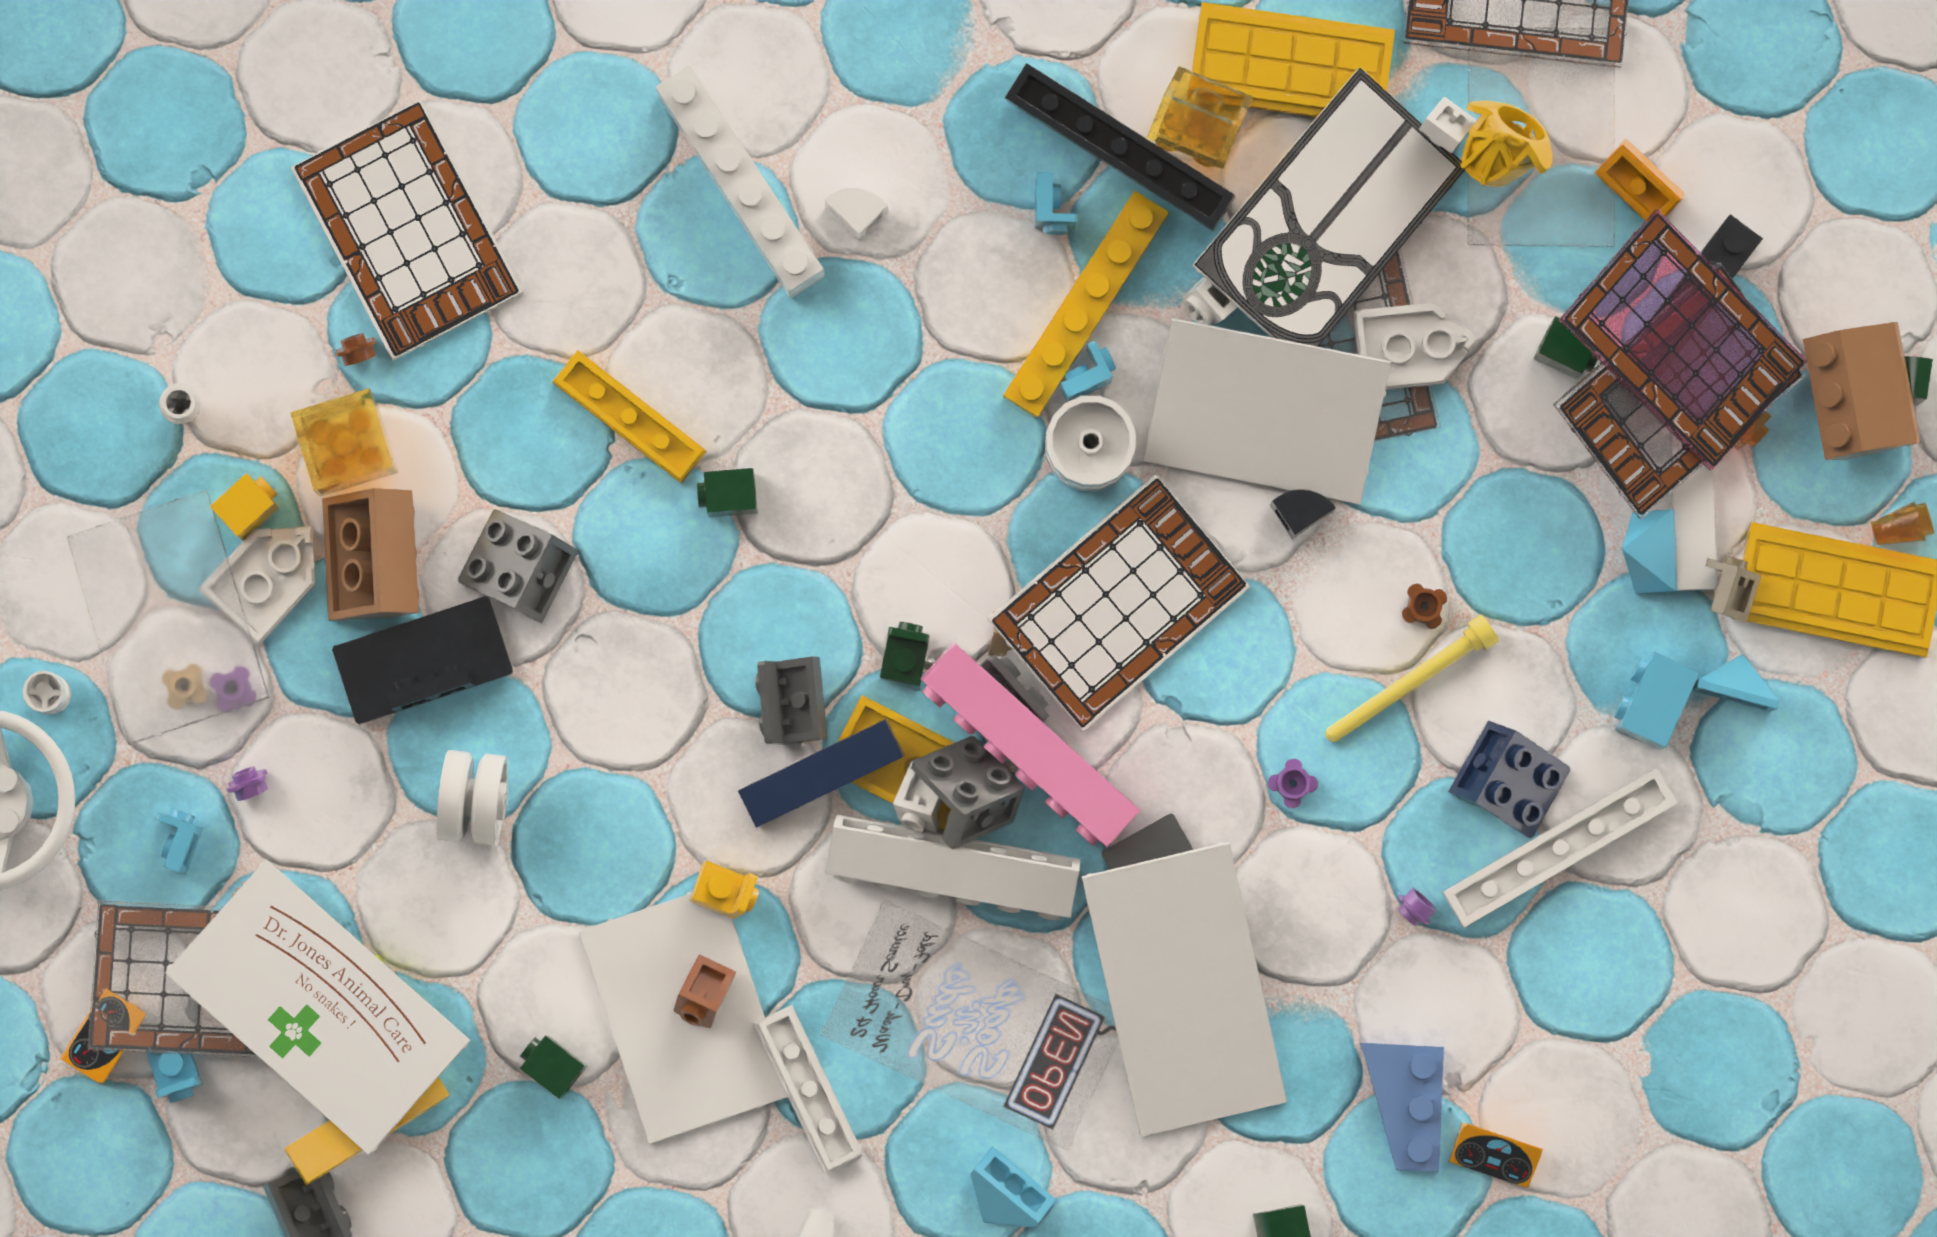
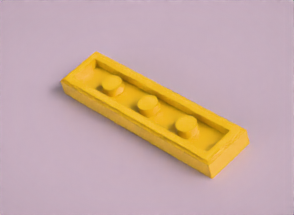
(629, 416)
(330, 1147)

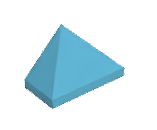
(1652, 552)
(1738, 683)
(1008, 1193)

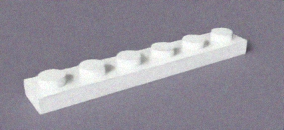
(1559, 847)

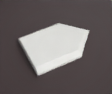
(1417, 339)
(273, 575)

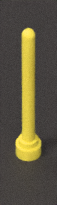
(1476, 637)

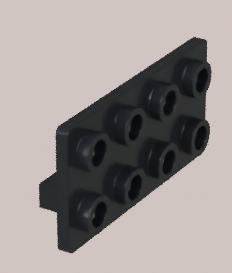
(422, 660)

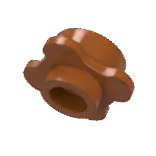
(356, 349)
(1434, 599)

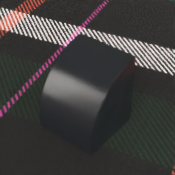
(1301, 510)

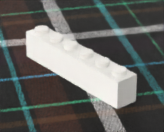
(740, 181)
(971, 873)

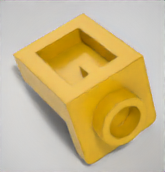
(724, 890)

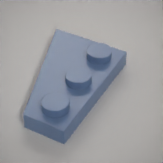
(1410, 1101)

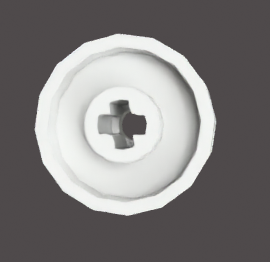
(1084, 467)
(478, 798)

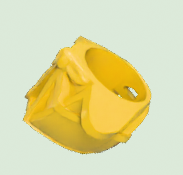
(1494, 149)

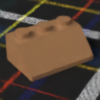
(1861, 391)
(370, 554)

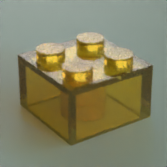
(1199, 118)
(344, 442)

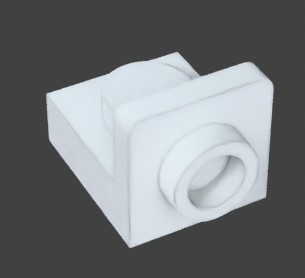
(1447, 125)
(917, 804)

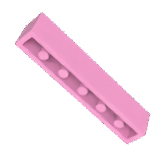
(1029, 744)

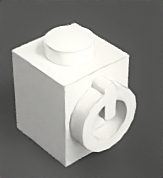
(1207, 303)

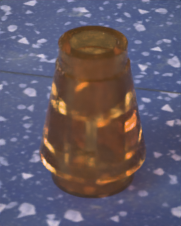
(1903, 525)

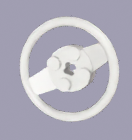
(17, 801)

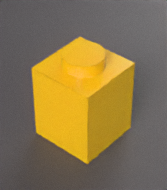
(246, 505)

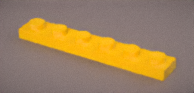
(1085, 304)

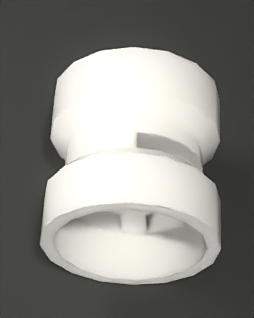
(39, 690)

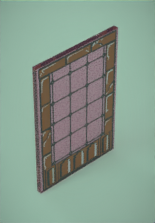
(1683, 340)

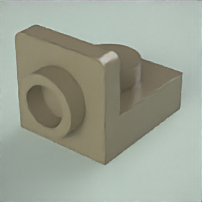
(1736, 588)

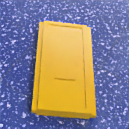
(1285, 58)
(1842, 590)

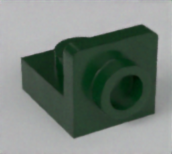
(905, 654)

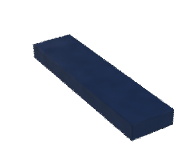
(821, 773)

